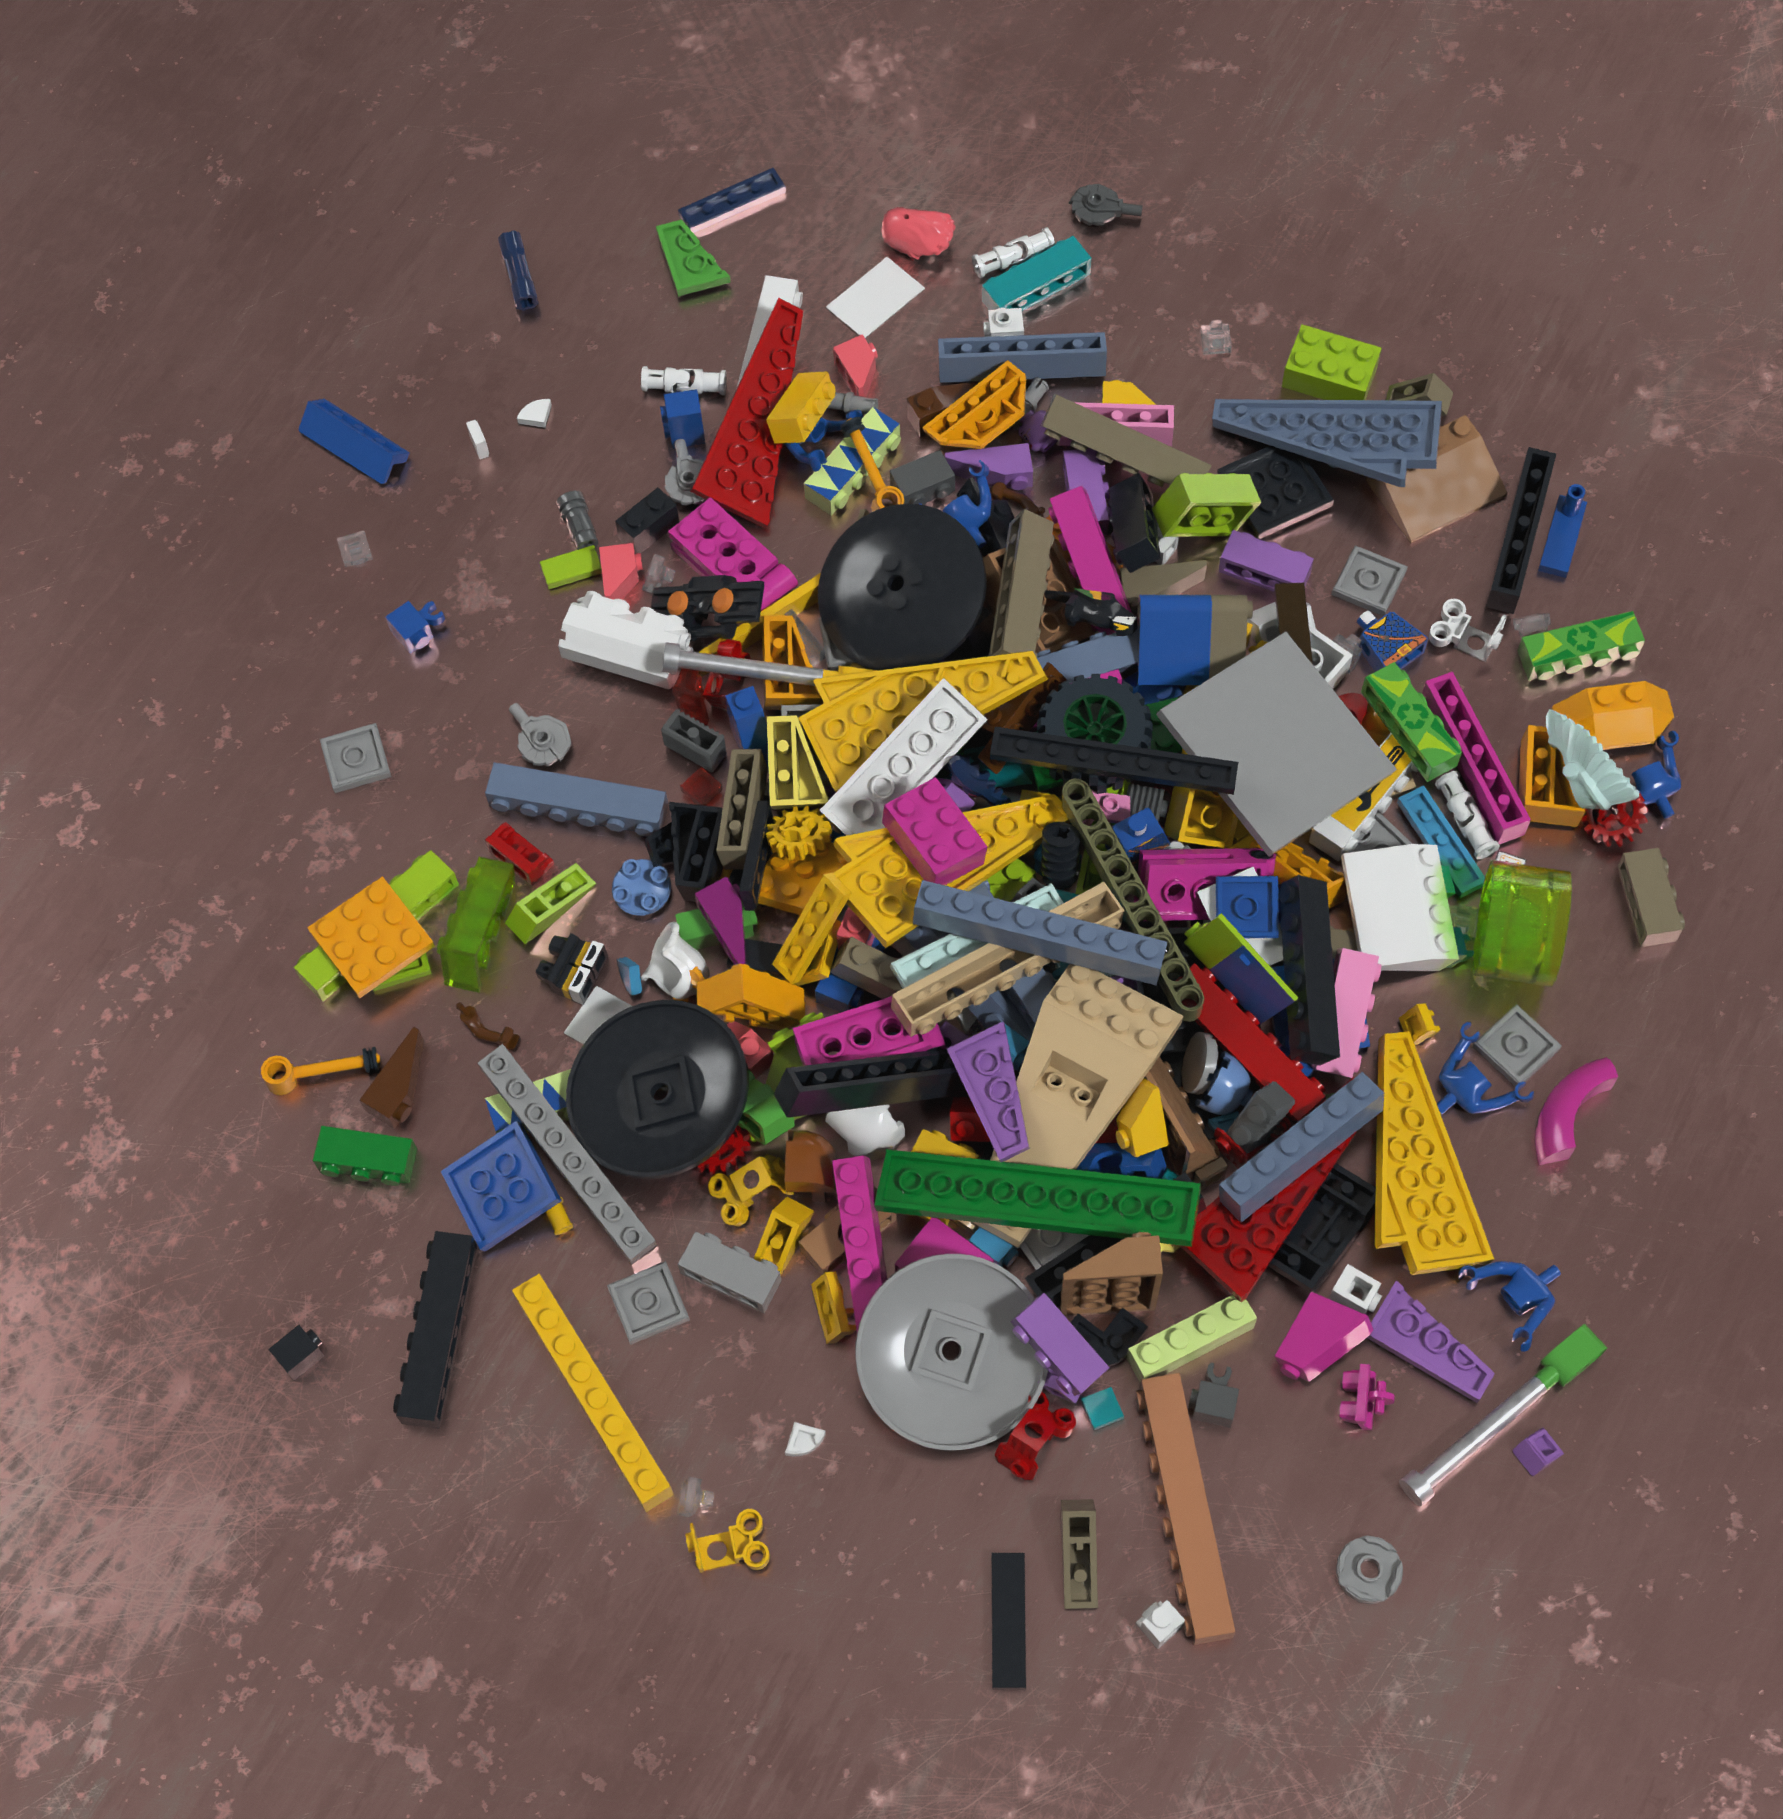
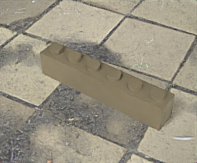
(1118, 442)
(1022, 584)

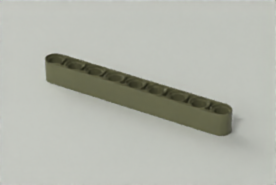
(1130, 885)

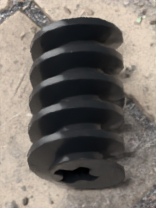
(1060, 854)

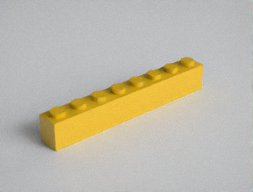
(593, 1393)

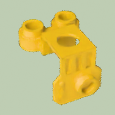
(733, 1190)
(737, 1541)

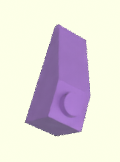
(1006, 464)

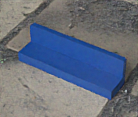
(351, 439)

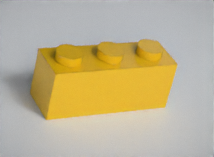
(801, 407)

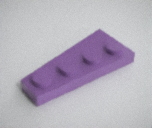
(991, 1083)
(1416, 1337)

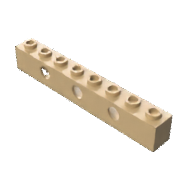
(979, 972)

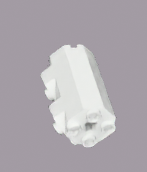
(624, 643)

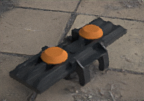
(717, 595)

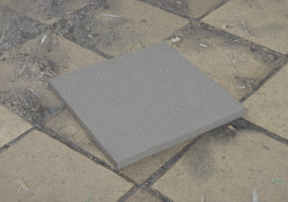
(1292, 740)

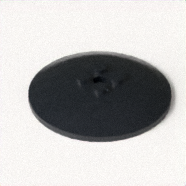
(928, 614)
(633, 1057)

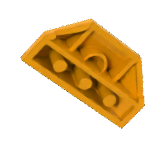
(982, 411)
(1620, 713)

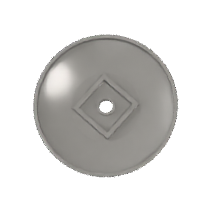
(902, 1363)

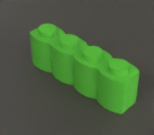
(763, 1114)

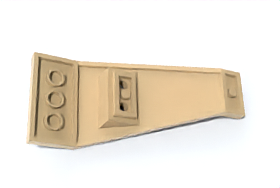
(1097, 1046)

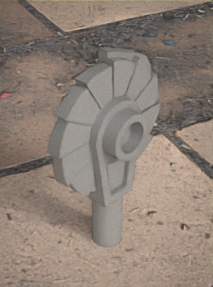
(682, 476)
(542, 737)

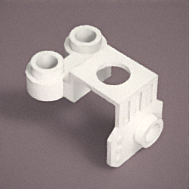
(1457, 630)

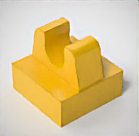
(1419, 1023)

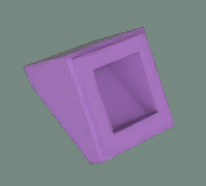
(1537, 1451)

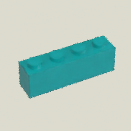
(1038, 277)

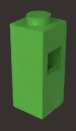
(697, 932)

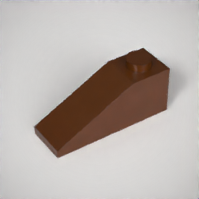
(932, 401)
(394, 1088)

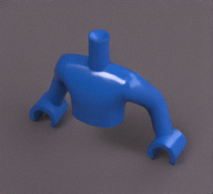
(817, 457)
(967, 512)
(1659, 783)
(1468, 1084)
(1522, 1293)

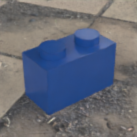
(683, 418)

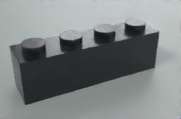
(1133, 523)

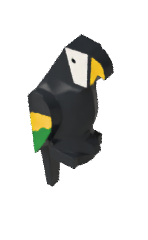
(1096, 609)

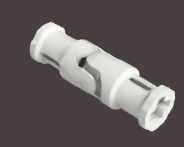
(1003, 256)
(680, 380)
(1466, 812)

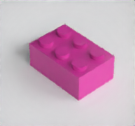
(934, 833)

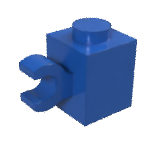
(412, 626)

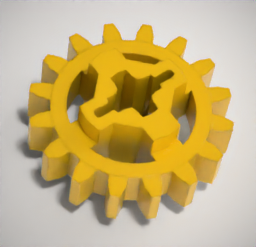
(799, 833)

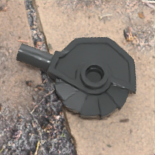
(1100, 205)

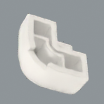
(868, 1130)

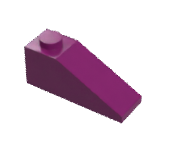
(724, 914)

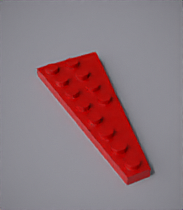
(743, 455)
(1242, 1251)

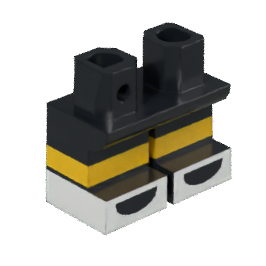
(575, 968)

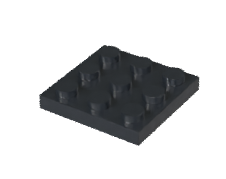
(1285, 486)

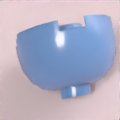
(1228, 1087)

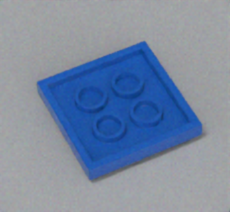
(501, 1186)

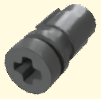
(575, 513)

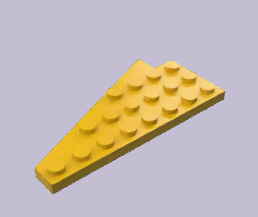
(869, 706)
(888, 884)
(1418, 1179)

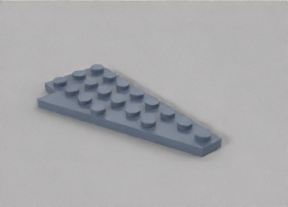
(1355, 435)

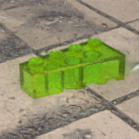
(475, 923)

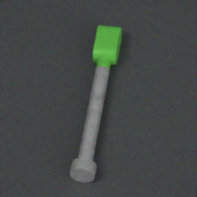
(1559, 1365)

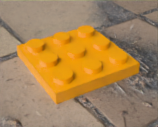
(791, 883)
(371, 937)

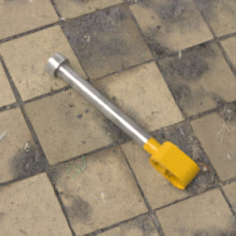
(676, 658)

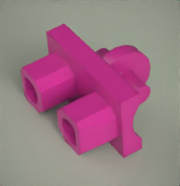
(1364, 1383)

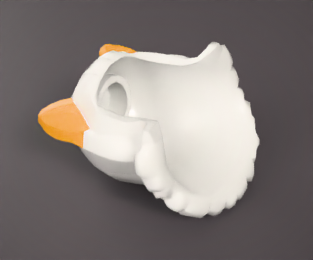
(676, 965)

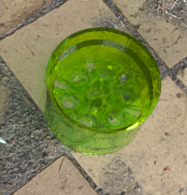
(1522, 923)

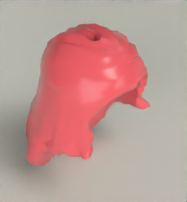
(917, 231)

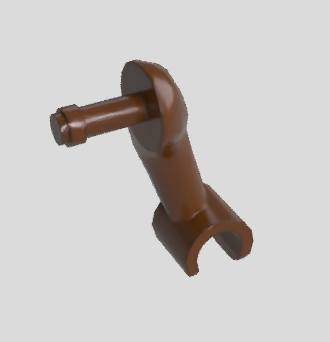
(1000, 490)
(471, 1019)

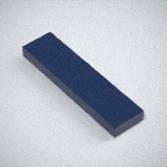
(732, 200)

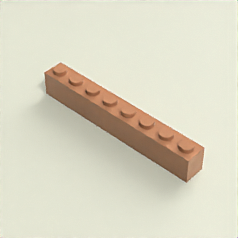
(1186, 1509)

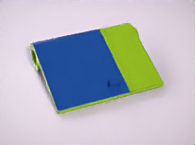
(1239, 967)

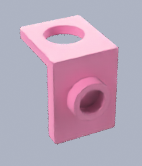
(1114, 806)

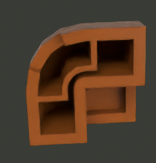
(809, 1164)

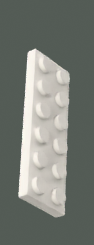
(905, 759)

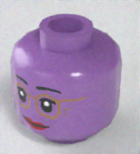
(1033, 433)

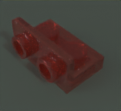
(689, 695)

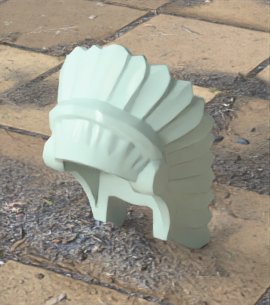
(1590, 772)

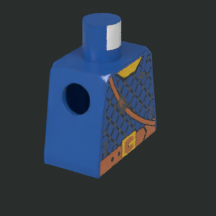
(1389, 640)
(1140, 833)

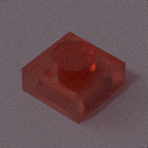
(701, 787)

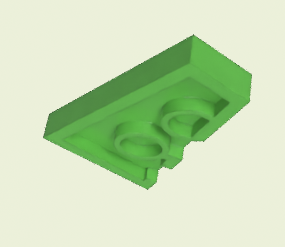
(687, 260)

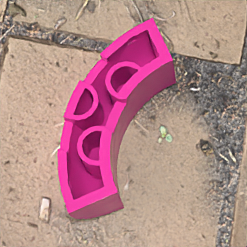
(1556, 1120)

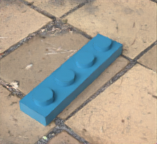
(1435, 830)

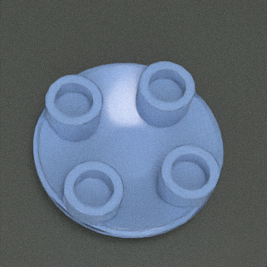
(641, 887)

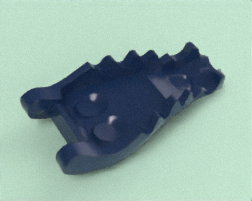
(974, 782)

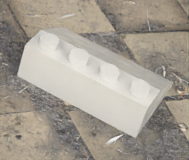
(1400, 907)

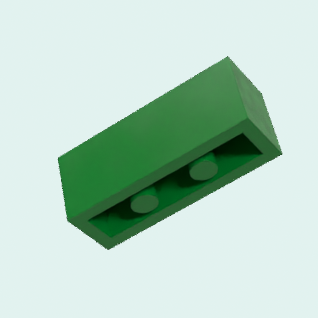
(365, 1155)

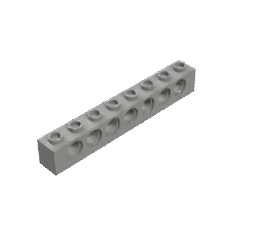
(567, 1154)

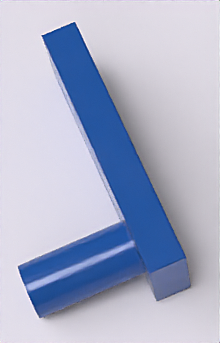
(1563, 532)

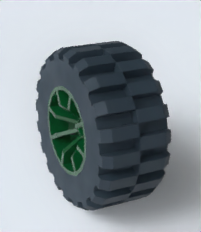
(1096, 712)

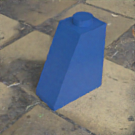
(747, 720)

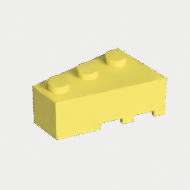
(792, 768)

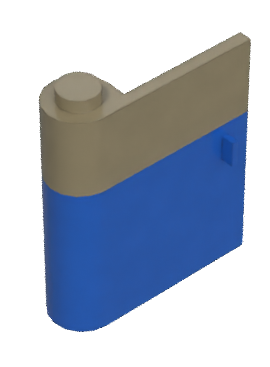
(1190, 636)

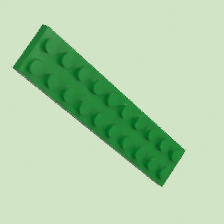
(1037, 1197)

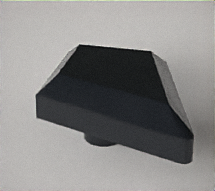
(660, 846)

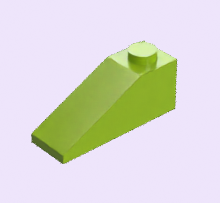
(549, 903)

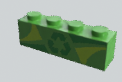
(1581, 646)
(1411, 721)

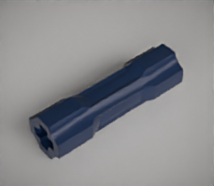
(518, 271)

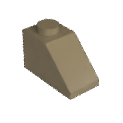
(1422, 388)

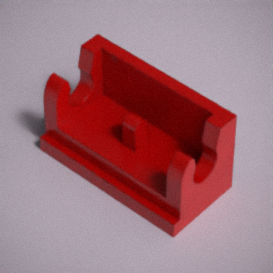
(514, 849)

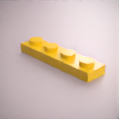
(811, 928)

